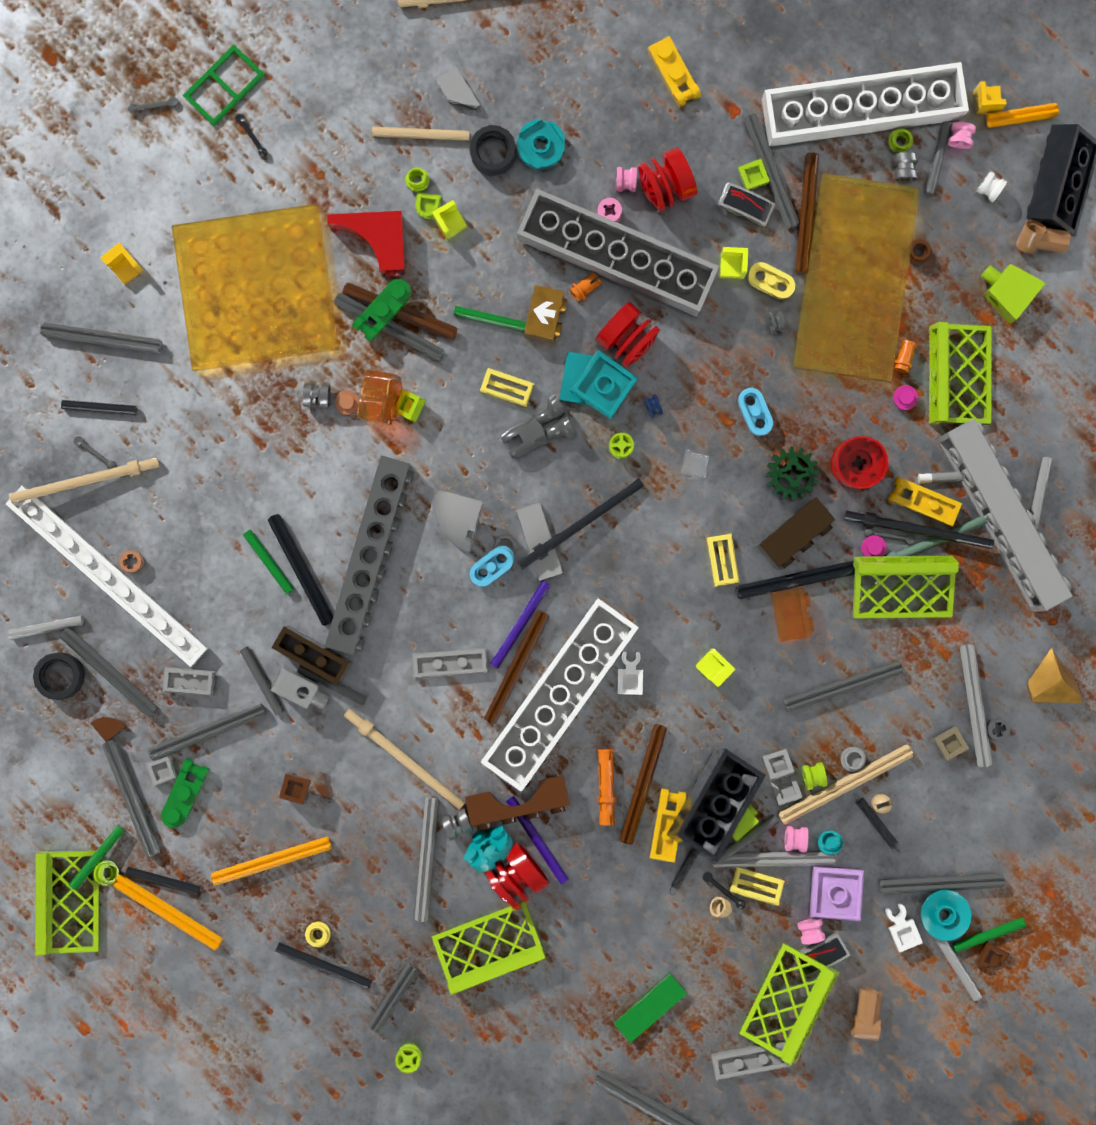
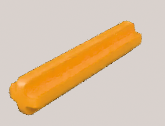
(1022, 115)

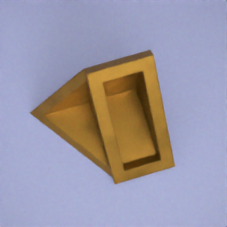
(1053, 682)

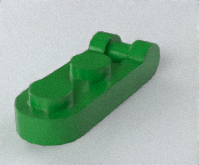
(383, 308)
(183, 794)

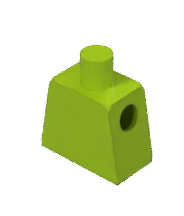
(1010, 290)

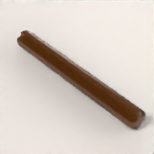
(807, 212)
(406, 313)
(516, 667)
(643, 784)

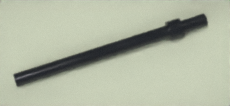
(871, 520)
(541, 550)

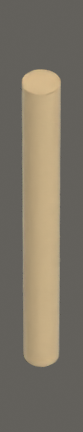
(421, 133)

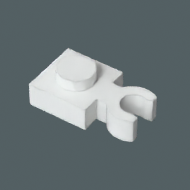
(629, 679)
(904, 931)

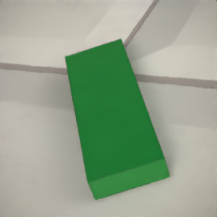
(650, 1008)

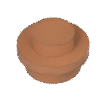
(347, 402)

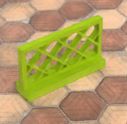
(939, 373)
(907, 566)
(44, 905)
(494, 969)
(805, 1019)

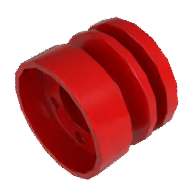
(671, 178)
(627, 335)
(873, 457)
(516, 877)

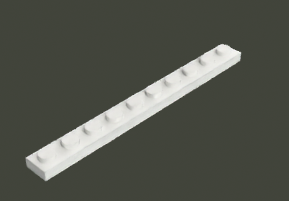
(110, 579)

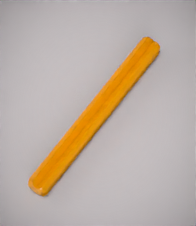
(271, 861)
(167, 912)

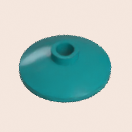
(954, 924)

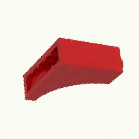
(381, 232)

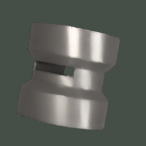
(905, 167)
(316, 395)
(451, 826)

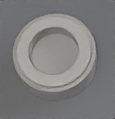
(506, 540)

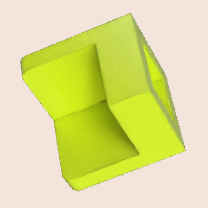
(449, 220)
(733, 262)
(715, 667)

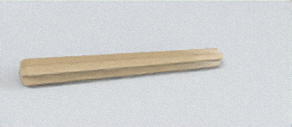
(845, 784)

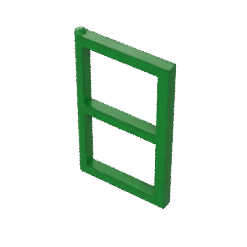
(211, 72)

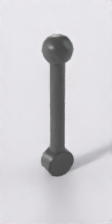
(173, 102)
(79, 441)
(909, 539)

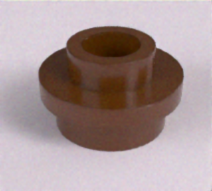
(924, 247)

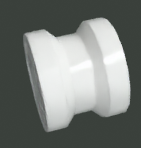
(991, 186)

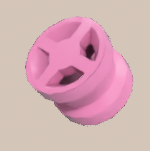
(962, 135)
(626, 179)
(614, 213)
(796, 839)
(811, 931)

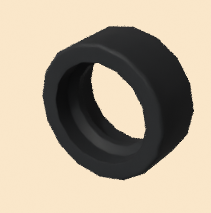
(495, 131)
(39, 676)

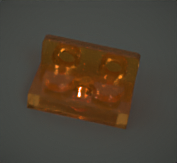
(792, 615)

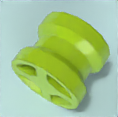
(624, 445)
(814, 776)
(405, 1062)

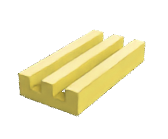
(526, 394)
(726, 581)
(777, 892)

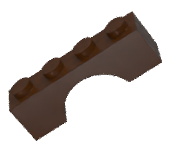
(484, 808)

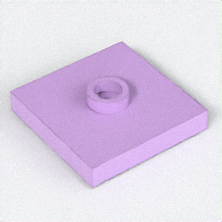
(836, 893)

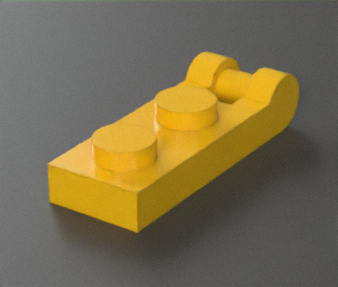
(673, 71)
(925, 502)
(662, 846)

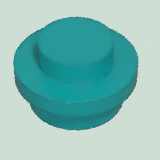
(830, 842)

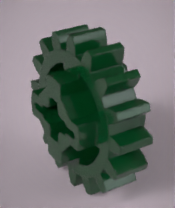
(792, 462)

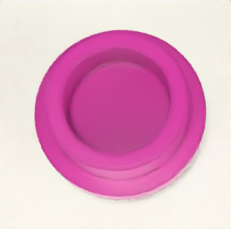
(905, 397)
(873, 546)

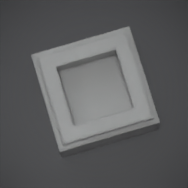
(162, 770)

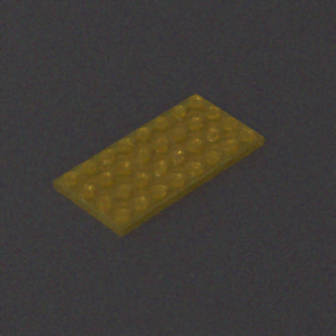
(856, 277)

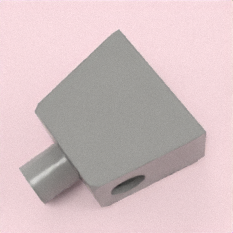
(289, 681)

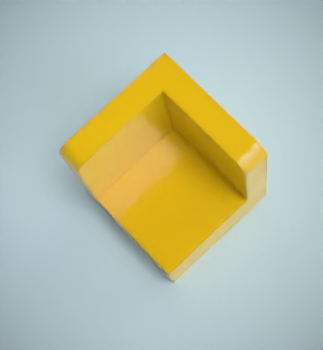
(988, 99)
(122, 263)

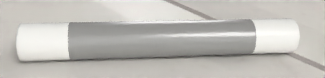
(940, 477)

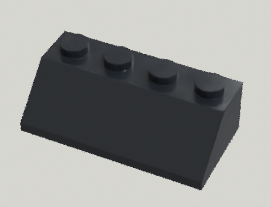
(1063, 178)
(716, 804)

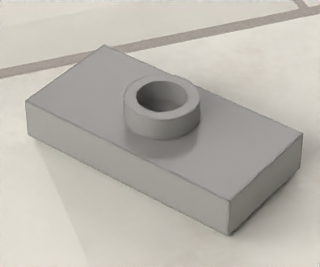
(189, 681)

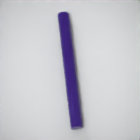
(520, 624)
(540, 844)

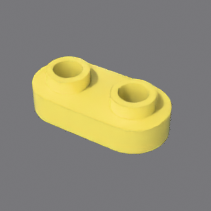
(771, 280)

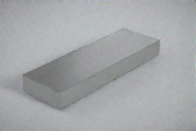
(537, 532)
(450, 663)
(746, 1061)

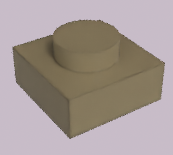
(951, 743)

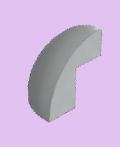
(458, 518)

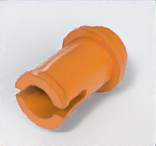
(584, 287)
(905, 356)

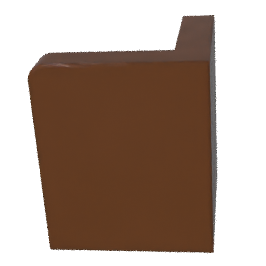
(295, 788)

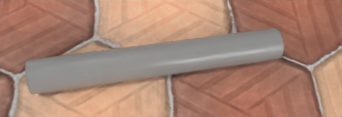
(1040, 490)
(45, 627)
(959, 969)

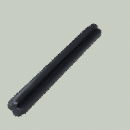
(300, 569)
(795, 580)

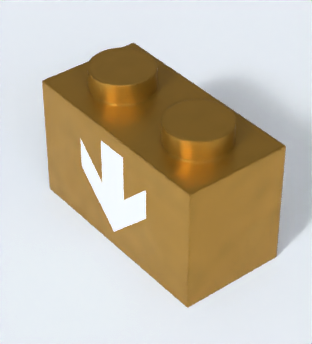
(544, 314)

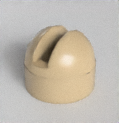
(878, 799)
(720, 907)

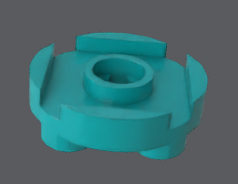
(538, 158)
(488, 848)

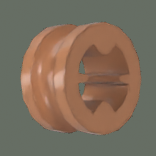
(136, 567)

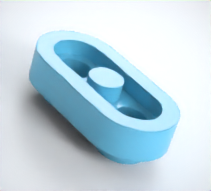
(758, 411)
(493, 565)

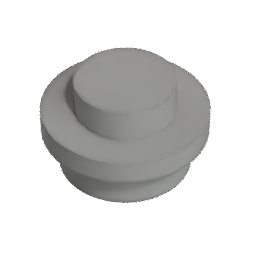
(853, 759)

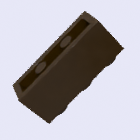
(796, 534)
(312, 654)

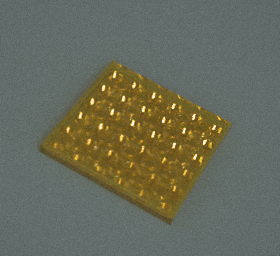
(255, 287)

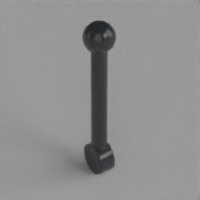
(240, 119)
(707, 877)

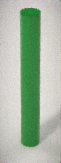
(490, 318)
(268, 562)
(96, 857)
(989, 935)

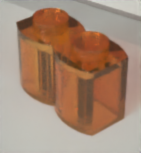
(379, 397)

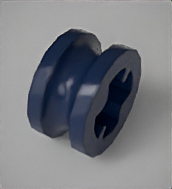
(653, 406)

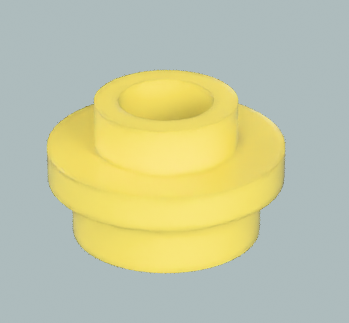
(317, 942)

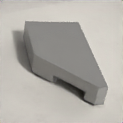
(456, 89)

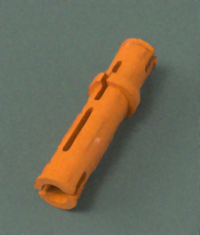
(606, 787)

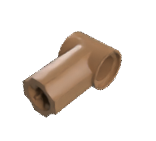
(1037, 236)
(866, 1022)

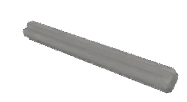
(975, 705)
(426, 859)
(767, 859)

